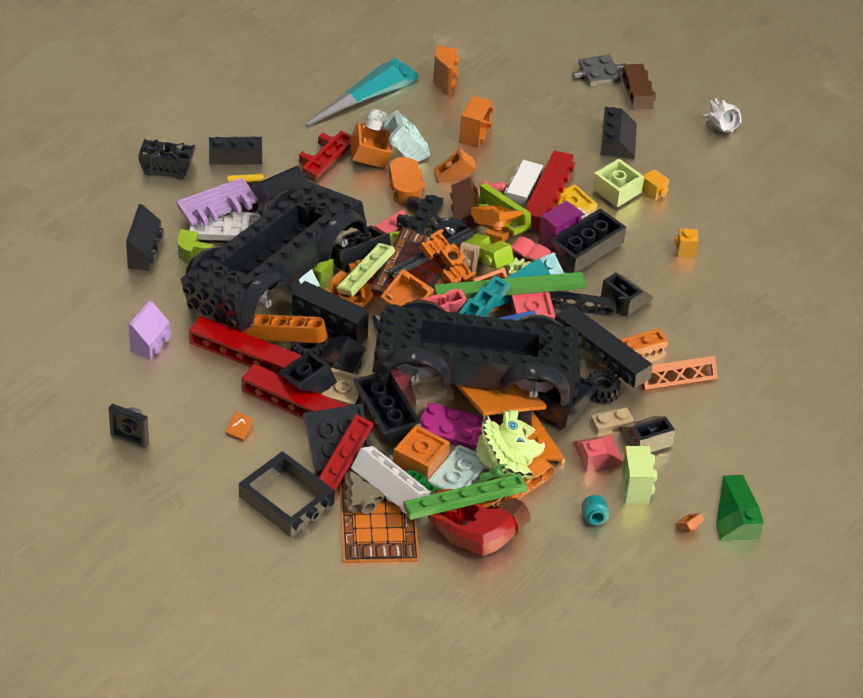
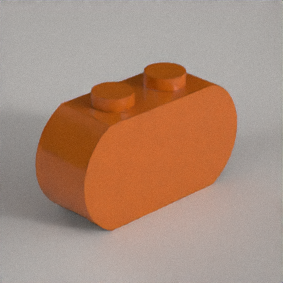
(405, 179)

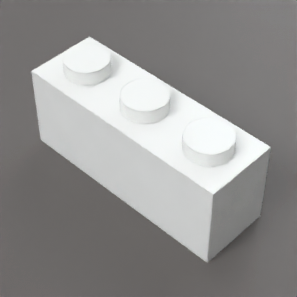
(524, 182)

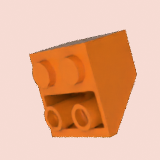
(445, 68)

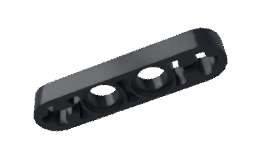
(581, 299)

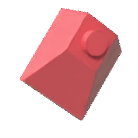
(598, 453)

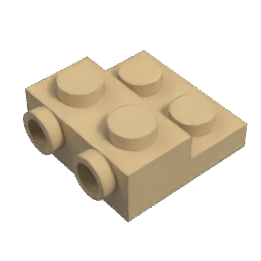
(430, 390)

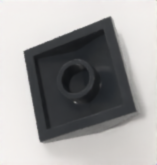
(343, 353)

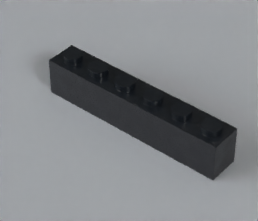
(607, 348)

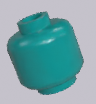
(595, 510)

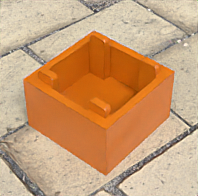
(475, 121)
(370, 146)
(405, 289)
(421, 452)

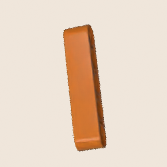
(288, 328)
(541, 470)

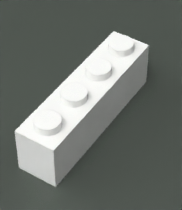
(387, 477)

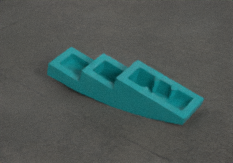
(486, 298)

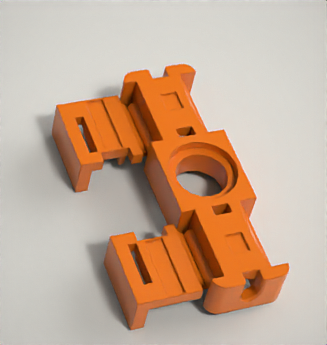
(439, 245)

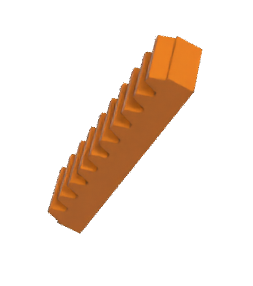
(646, 342)

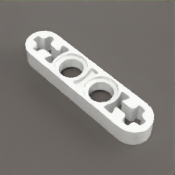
(376, 119)

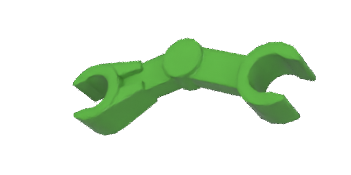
(494, 473)

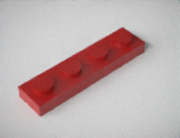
(346, 451)

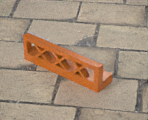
(682, 365)

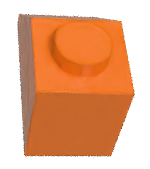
(455, 167)

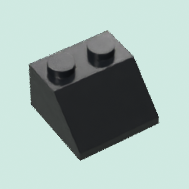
(309, 373)

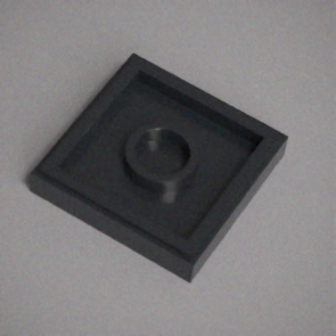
(128, 425)

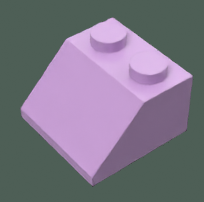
(148, 331)

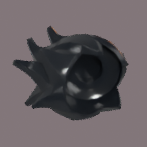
(450, 225)

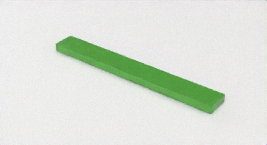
(521, 285)

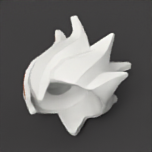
(724, 116)

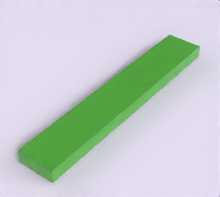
(464, 496)

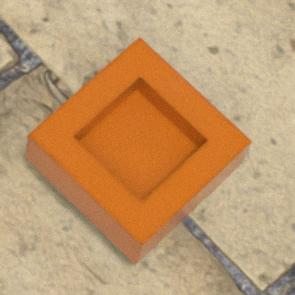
(689, 522)

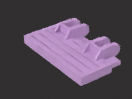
(217, 202)

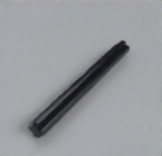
(420, 258)

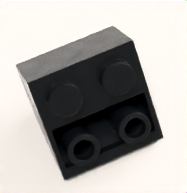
(625, 293)
(651, 432)

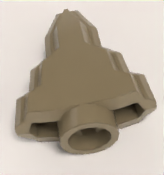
(361, 494)

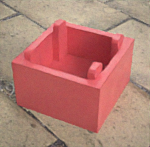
(539, 302)

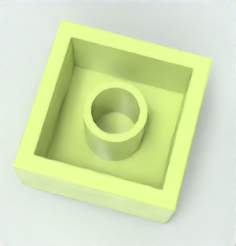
(618, 182)
(638, 474)

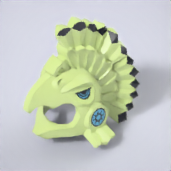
(508, 445)

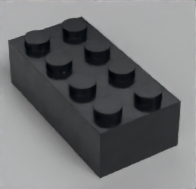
(587, 240)
(339, 314)

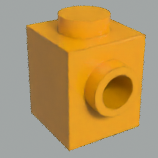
(655, 184)
(686, 242)

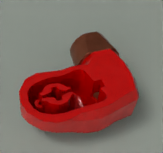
(481, 528)

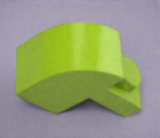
(189, 245)

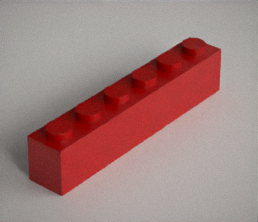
(550, 186)
(239, 345)
(282, 394)

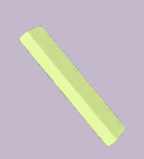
(365, 269)

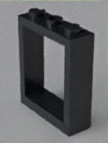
(282, 462)

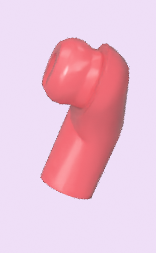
(499, 186)

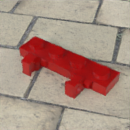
(333, 149)

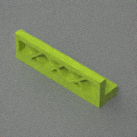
(492, 197)

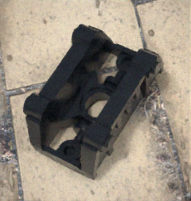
(165, 158)

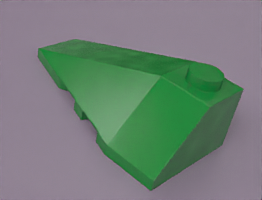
(738, 511)

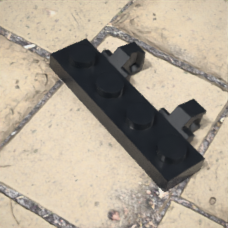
(425, 211)

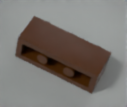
(638, 86)
(464, 196)

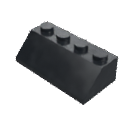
(387, 406)

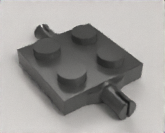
(599, 70)

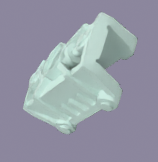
(406, 137)

